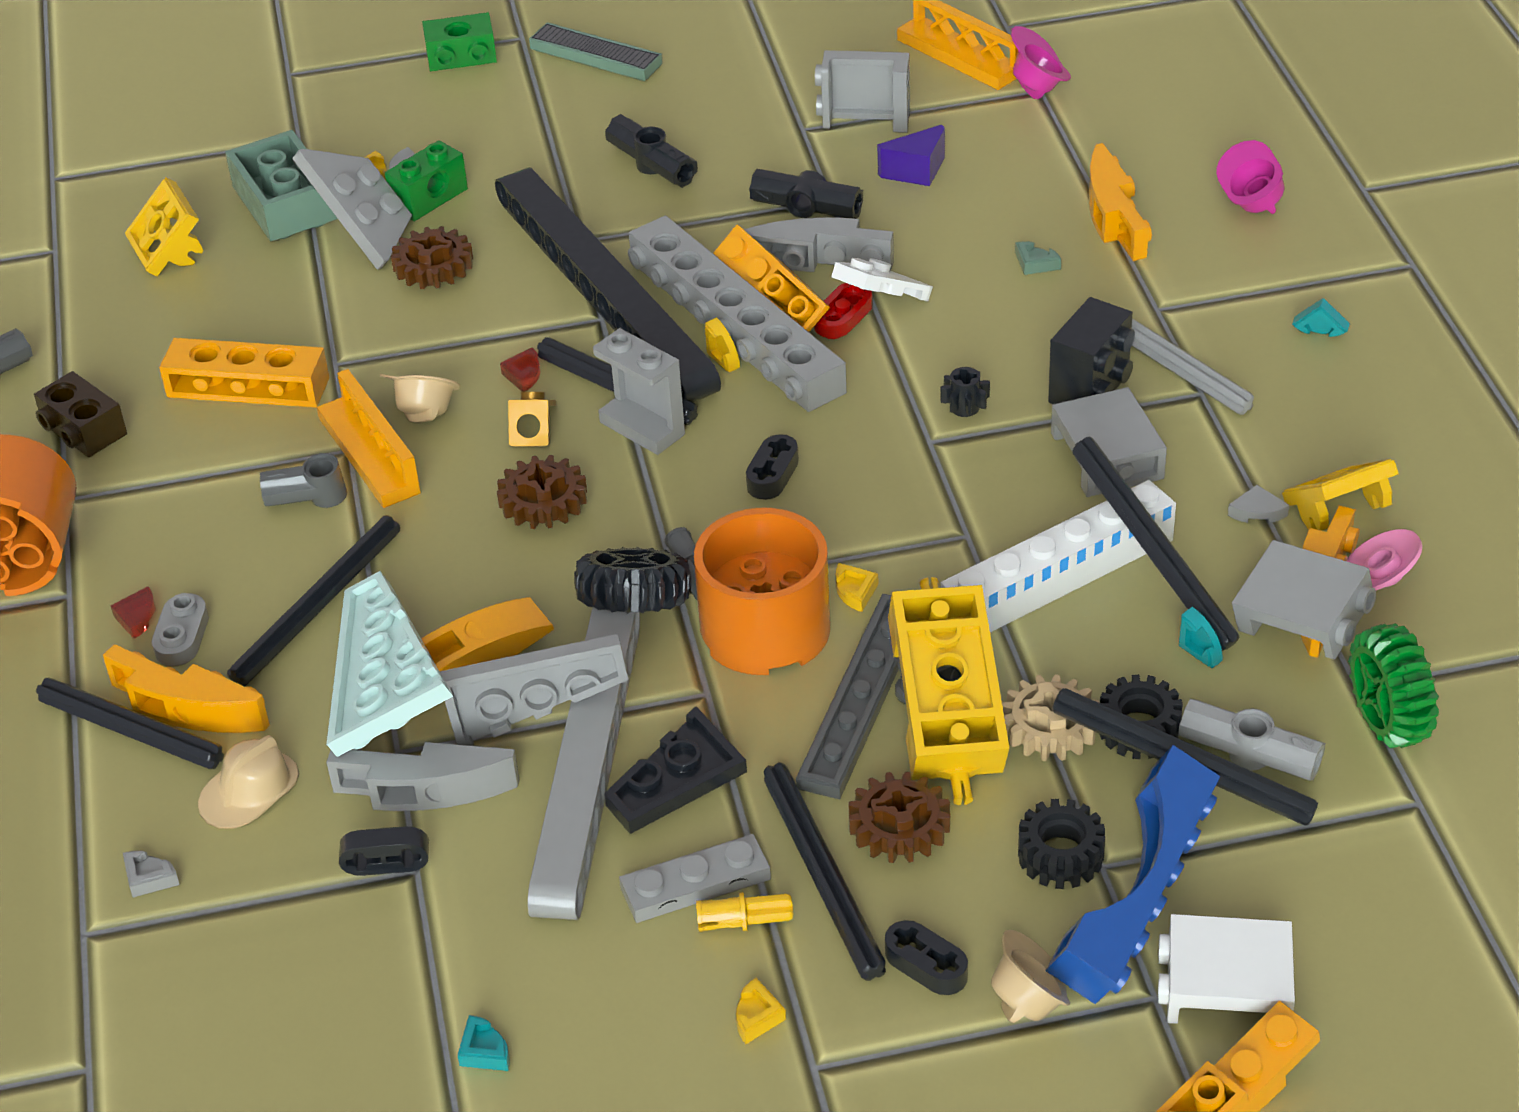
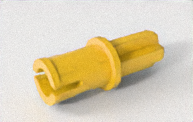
(743, 911)

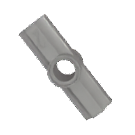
(1251, 739)

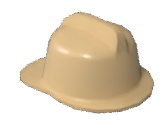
(422, 396)
(248, 784)
(1023, 981)

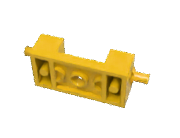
(956, 724)

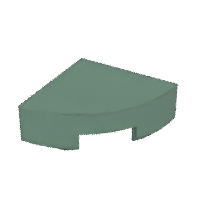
(1035, 259)

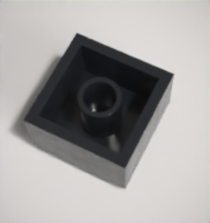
(1091, 352)

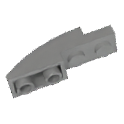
(823, 241)
(436, 779)

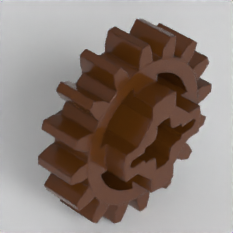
(432, 257)
(542, 492)
(899, 817)

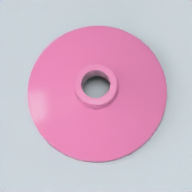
(1388, 556)

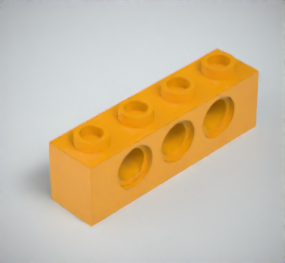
(244, 372)

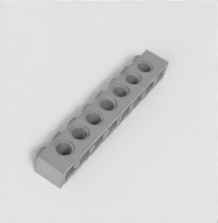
(758, 328)

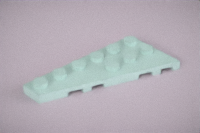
(380, 668)

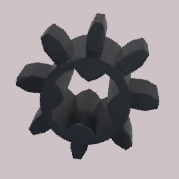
(965, 391)

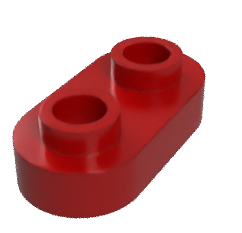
(847, 308)

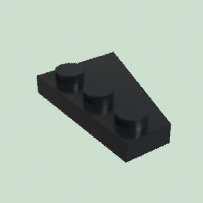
(677, 773)

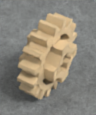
(1037, 727)

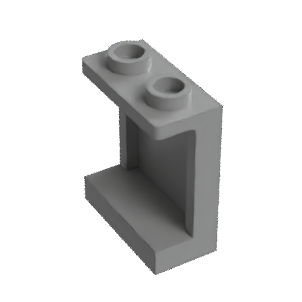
(864, 87)
(645, 390)
(1120, 431)
(1305, 596)

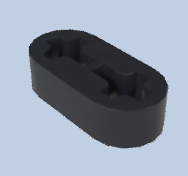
(763, 464)
(383, 851)
(922, 961)

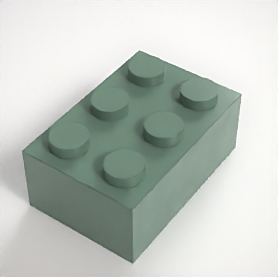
(276, 187)

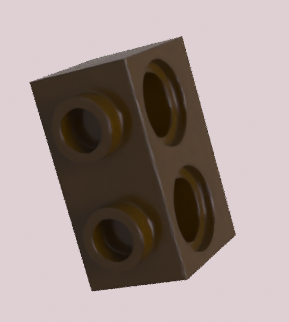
(80, 414)

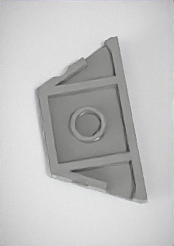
(358, 199)

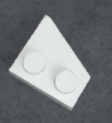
(877, 277)

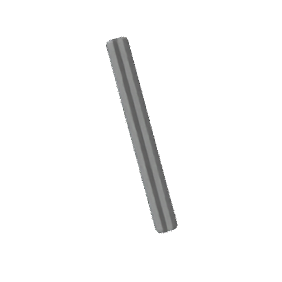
(1191, 369)

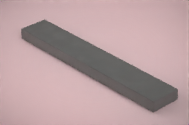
(852, 710)

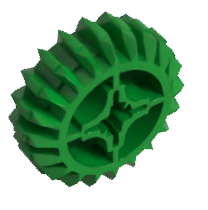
(1393, 685)

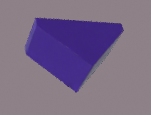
(913, 156)

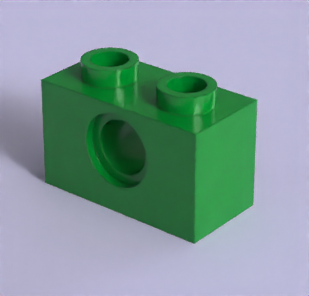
(459, 41)
(428, 178)

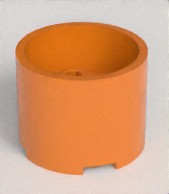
(34, 513)
(762, 590)

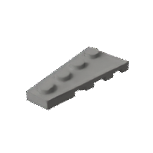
(512, 688)

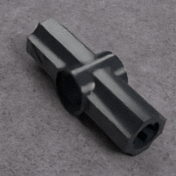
(651, 150)
(806, 194)

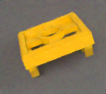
(175, 240)
(1369, 476)

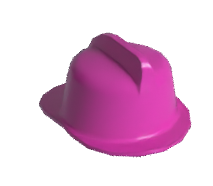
(1036, 63)
(1251, 176)

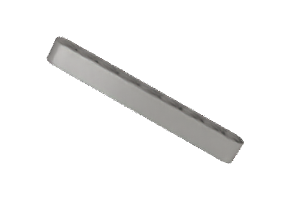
(579, 784)

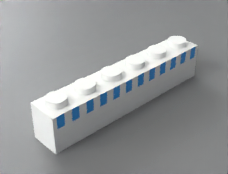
(1062, 558)

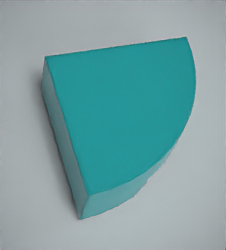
(1321, 319)
(1199, 638)
(483, 1046)

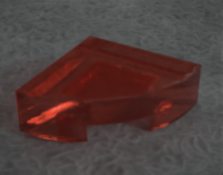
(522, 369)
(135, 611)

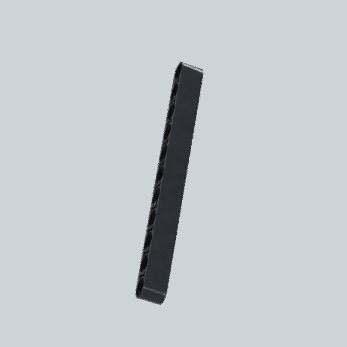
(602, 277)

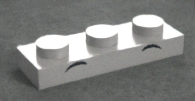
(694, 877)

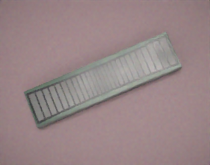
(596, 51)

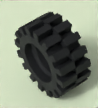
(1144, 698)
(1055, 863)

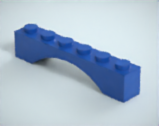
(1100, 943)

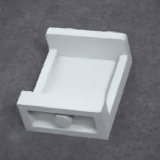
(1225, 964)

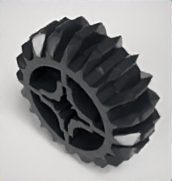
(632, 580)

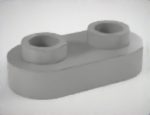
(180, 629)

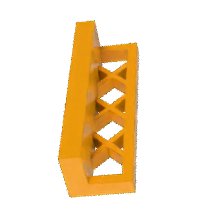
(960, 50)
(370, 443)

